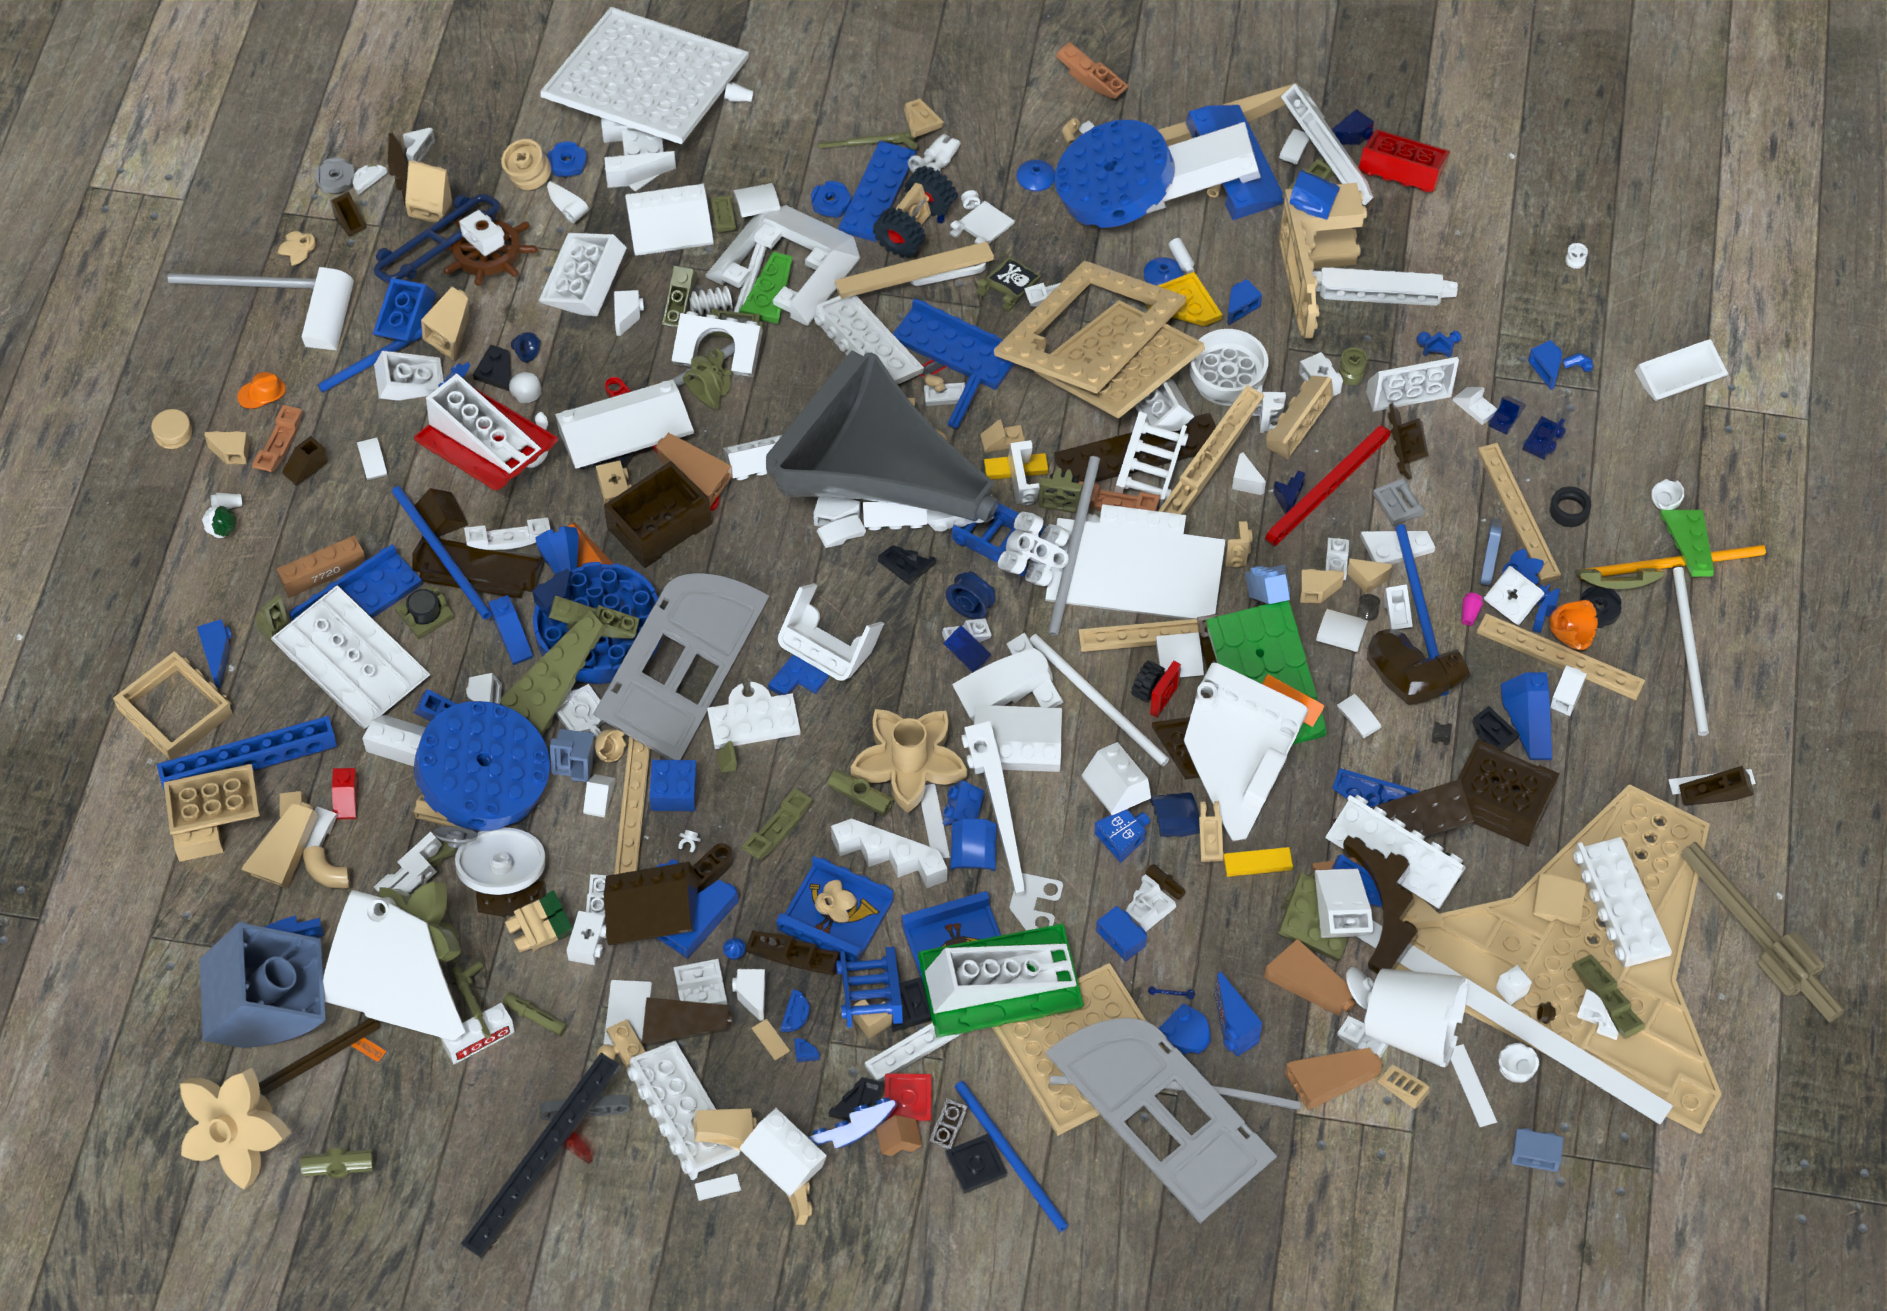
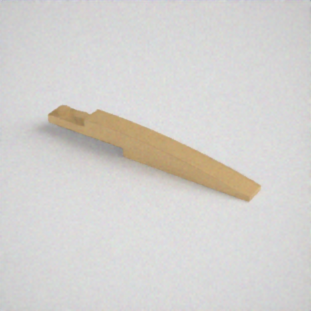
(1252, 107)
(1212, 452)

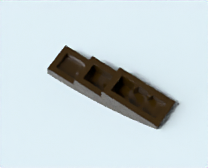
(397, 165)
(792, 953)

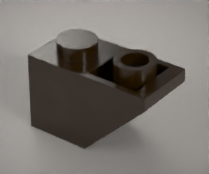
(305, 460)

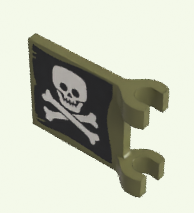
(1009, 279)

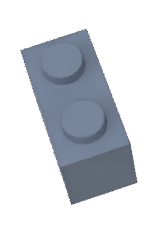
(1537, 1149)

